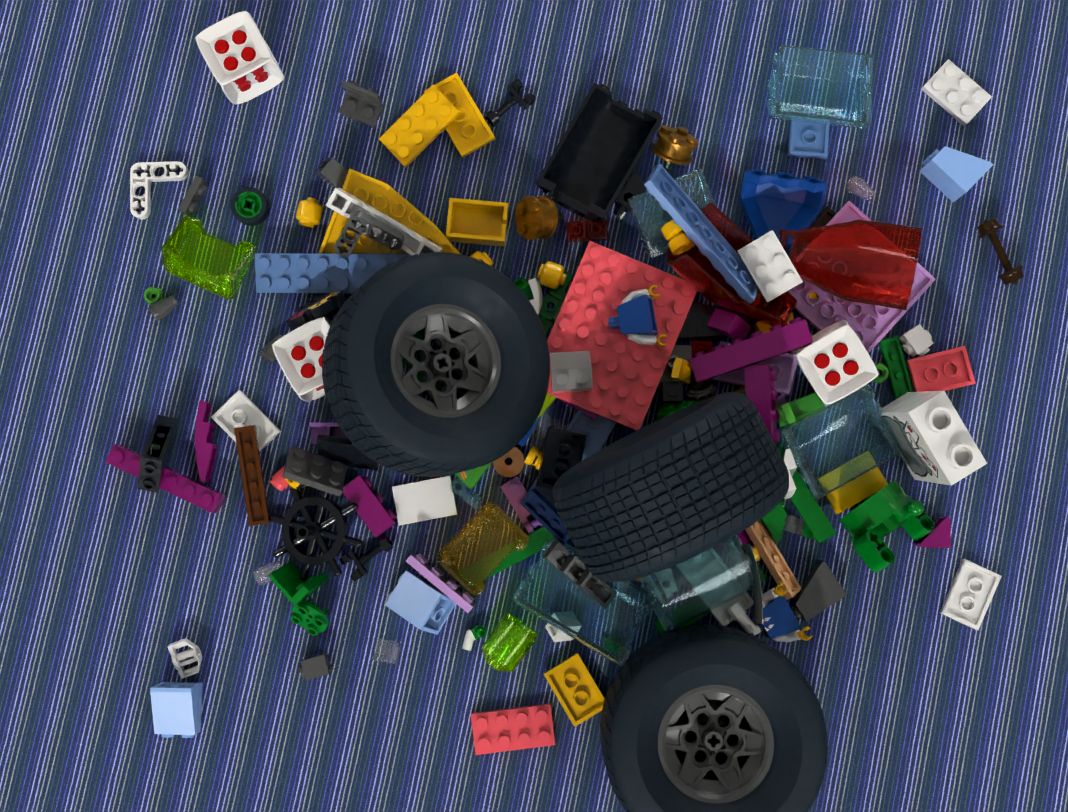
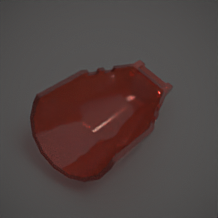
(858, 260)
(710, 283)

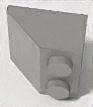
(571, 371)

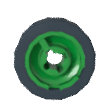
(260, 206)

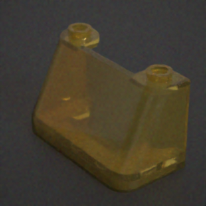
(481, 547)

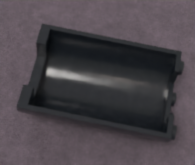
(597, 154)

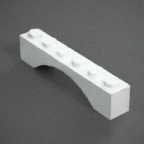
(346, 204)

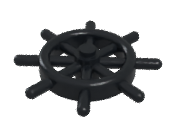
(315, 531)

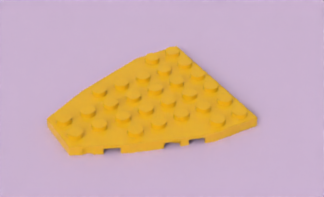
(391, 203)

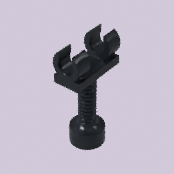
(493, 116)
(384, 544)

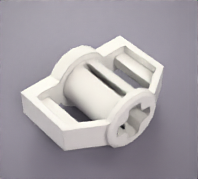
(185, 657)

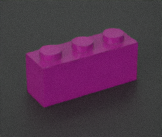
(369, 505)

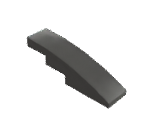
(578, 575)

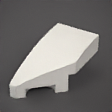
(537, 293)

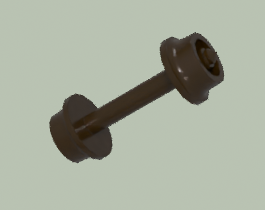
(989, 229)

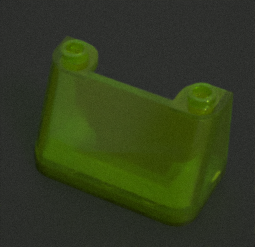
(206, 259)

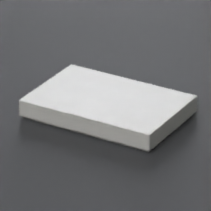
(242, 412)
(424, 500)
(970, 594)

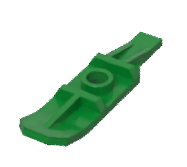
(556, 297)

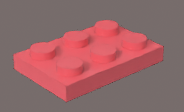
(941, 371)

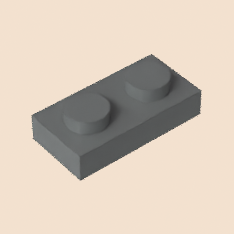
(195, 192)

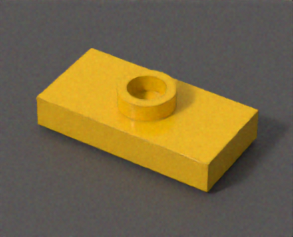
(681, 370)

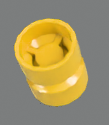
(677, 238)

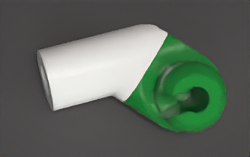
(472, 634)

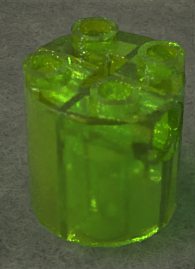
(508, 644)

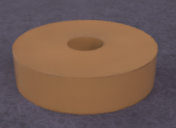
(513, 469)

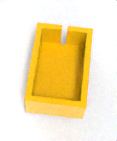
(477, 222)

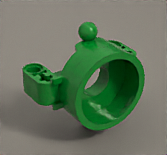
(881, 516)

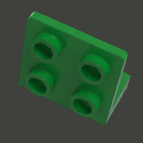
(289, 582)

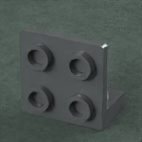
(361, 104)

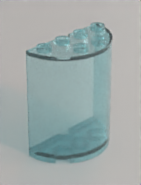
(821, 87)
(840, 442)
(699, 583)

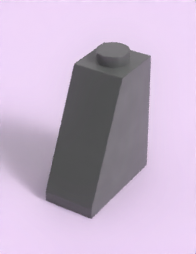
(332, 173)
(817, 592)

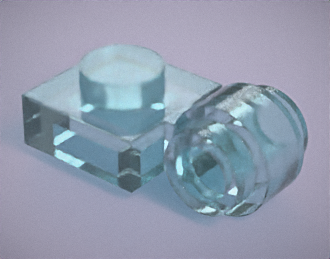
(471, 498)

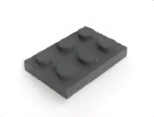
(315, 471)

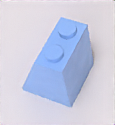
(954, 171)
(420, 603)
(177, 708)

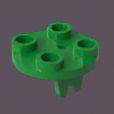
(310, 617)

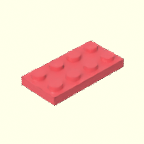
(512, 729)

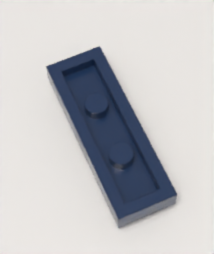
(546, 514)

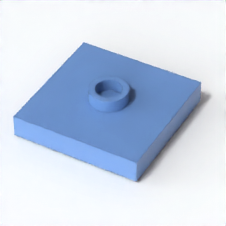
(808, 140)

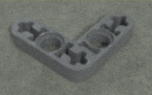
(360, 228)

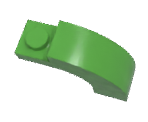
(798, 409)

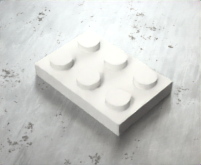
(956, 92)
(770, 266)

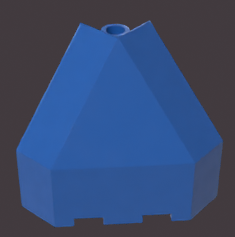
(780, 202)

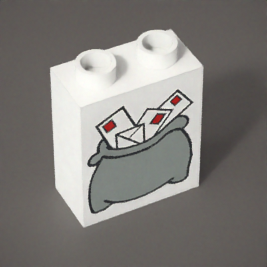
(932, 437)

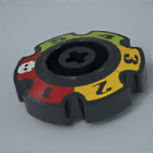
(319, 307)

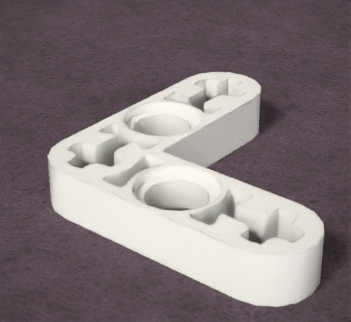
(145, 181)

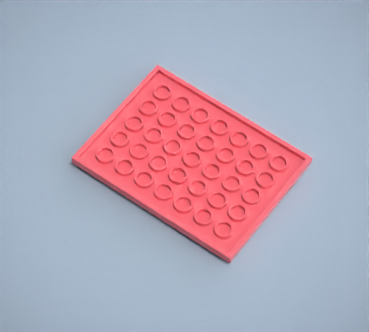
(622, 370)

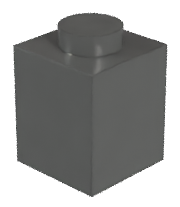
(315, 666)

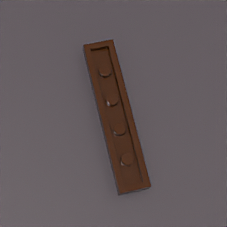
(252, 475)

